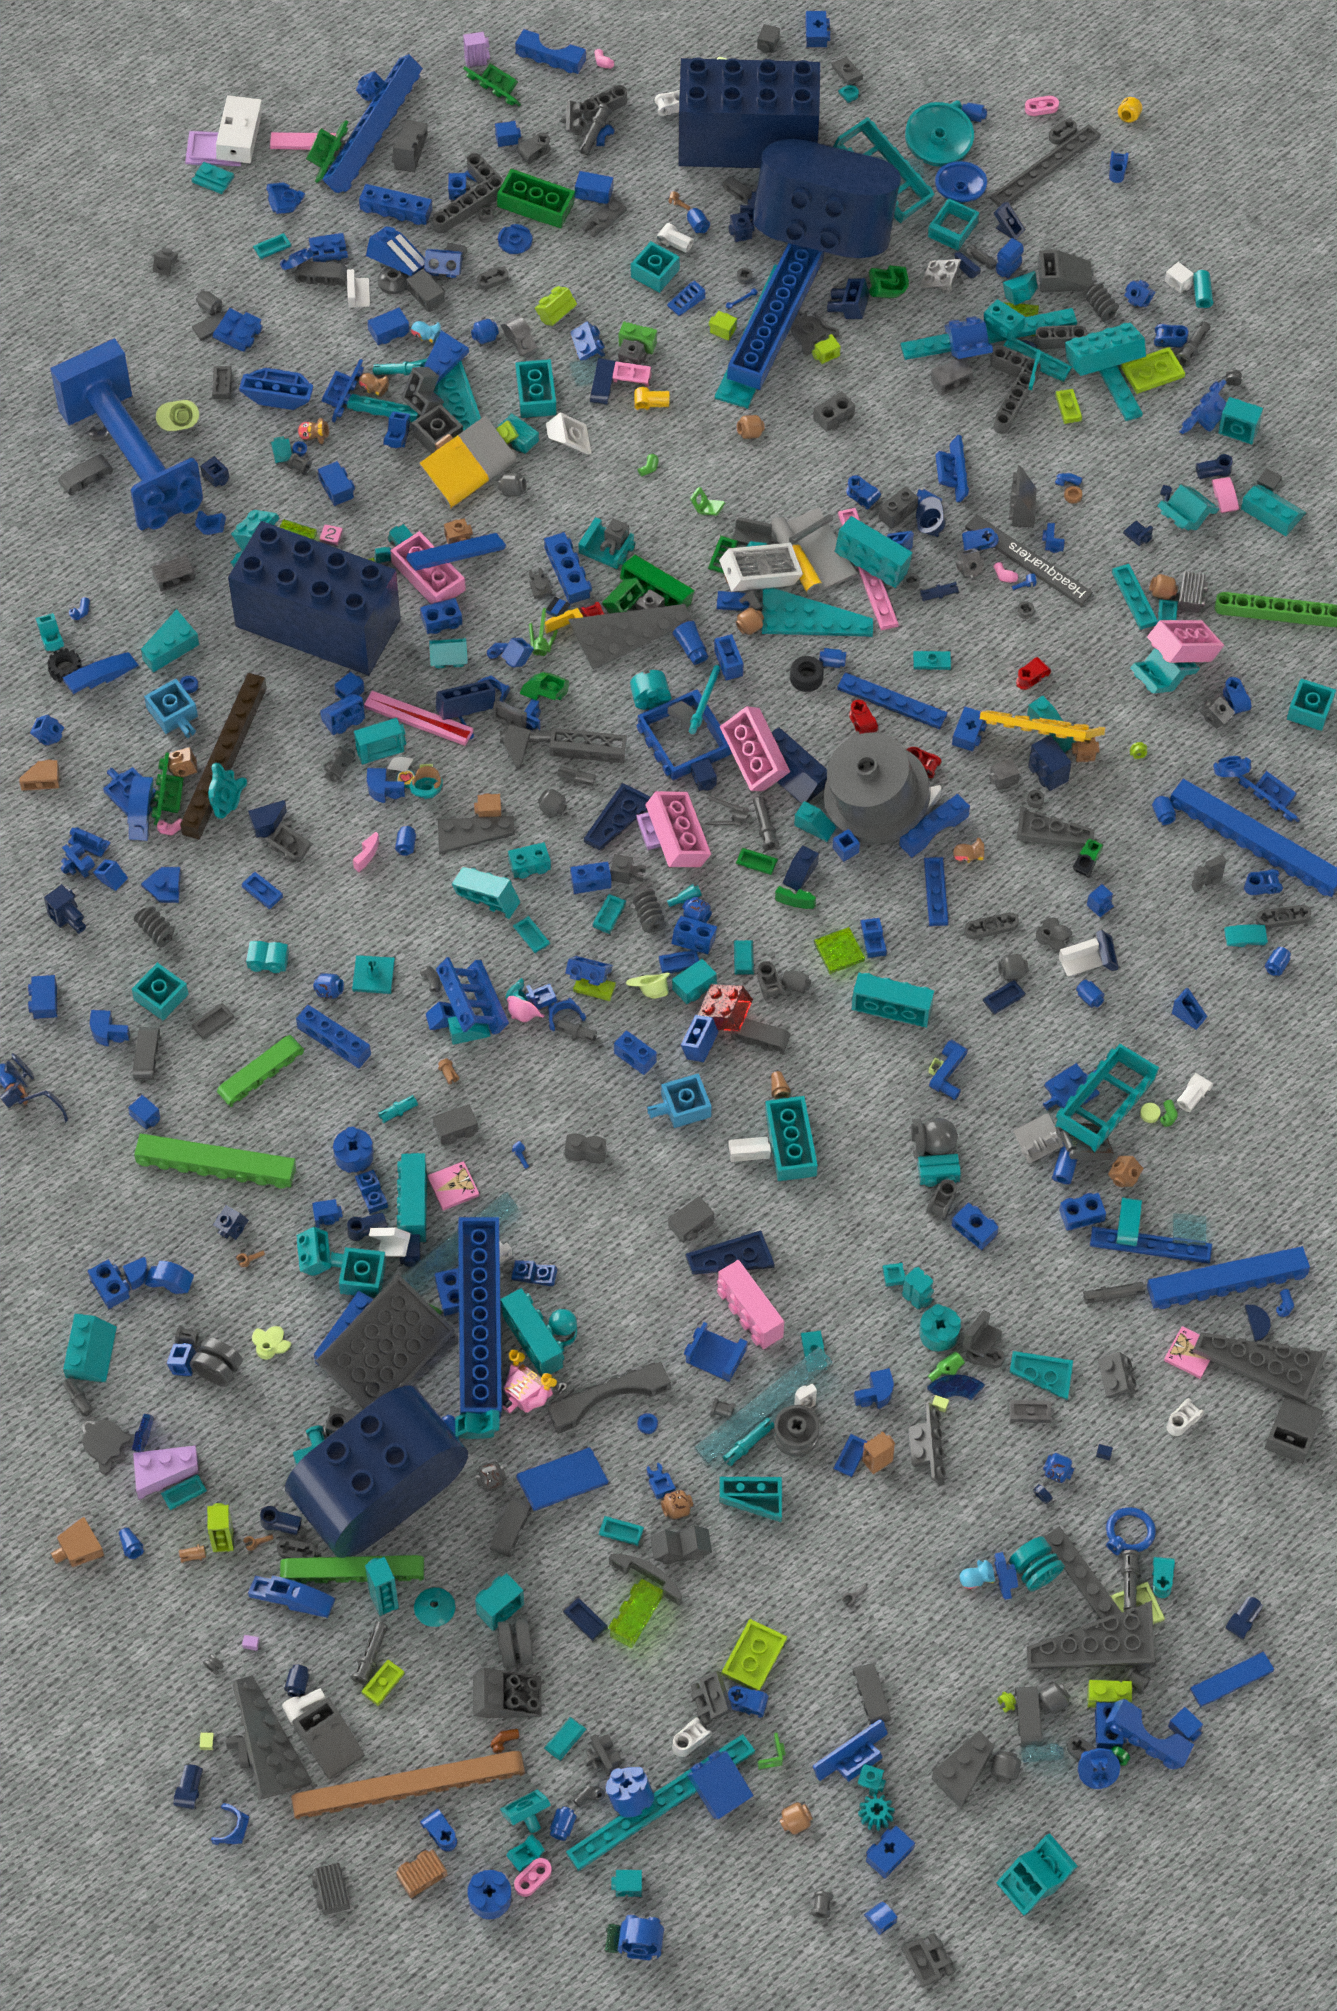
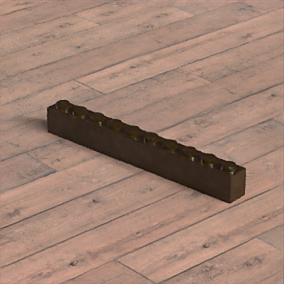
(224, 752)

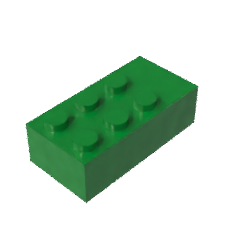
(535, 198)

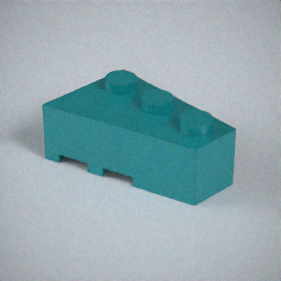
(169, 642)
(488, 889)
(753, 1494)

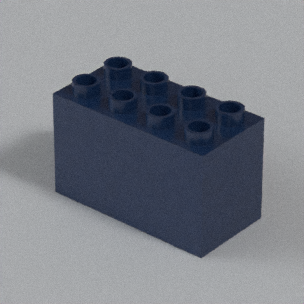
(743, 106)
(314, 598)

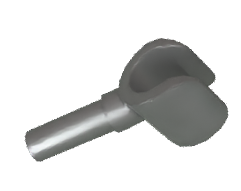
(854, 1595)

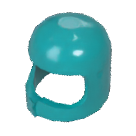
(563, 1323)

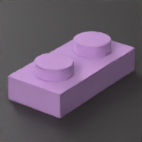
(648, 832)

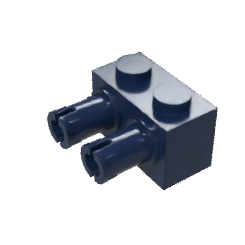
(853, 298)
(63, 908)

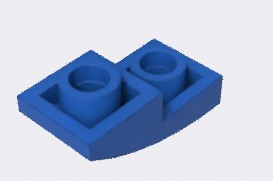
(371, 1191)
(536, 1274)

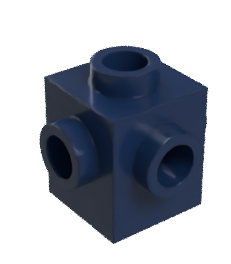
(741, 227)
(230, 1223)

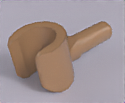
(675, 196)
(249, 1258)
(256, 1541)

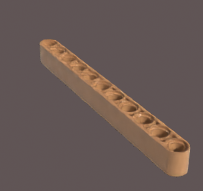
(408, 1783)

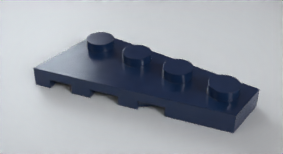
(616, 816)
(748, 1249)

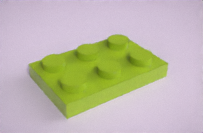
(1153, 370)
(754, 1655)

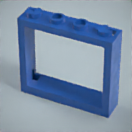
(692, 699)

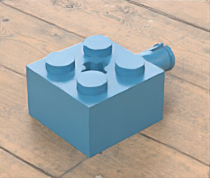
(172, 708)
(683, 1101)

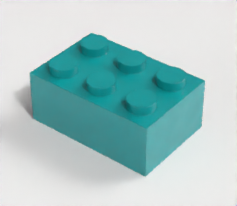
(535, 388)

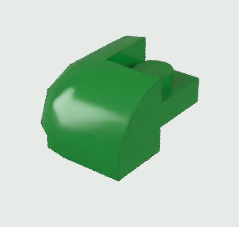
(889, 282)
(545, 685)

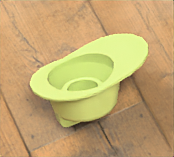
(177, 415)
(651, 985)

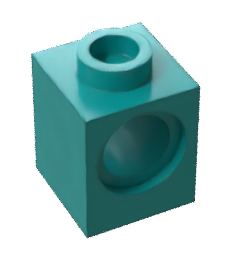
(627, 1883)

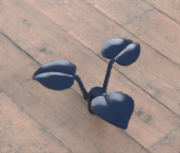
(14, 1094)

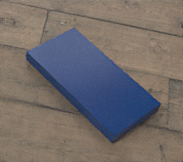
(562, 1479)

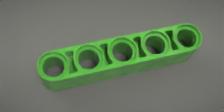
(259, 1070)

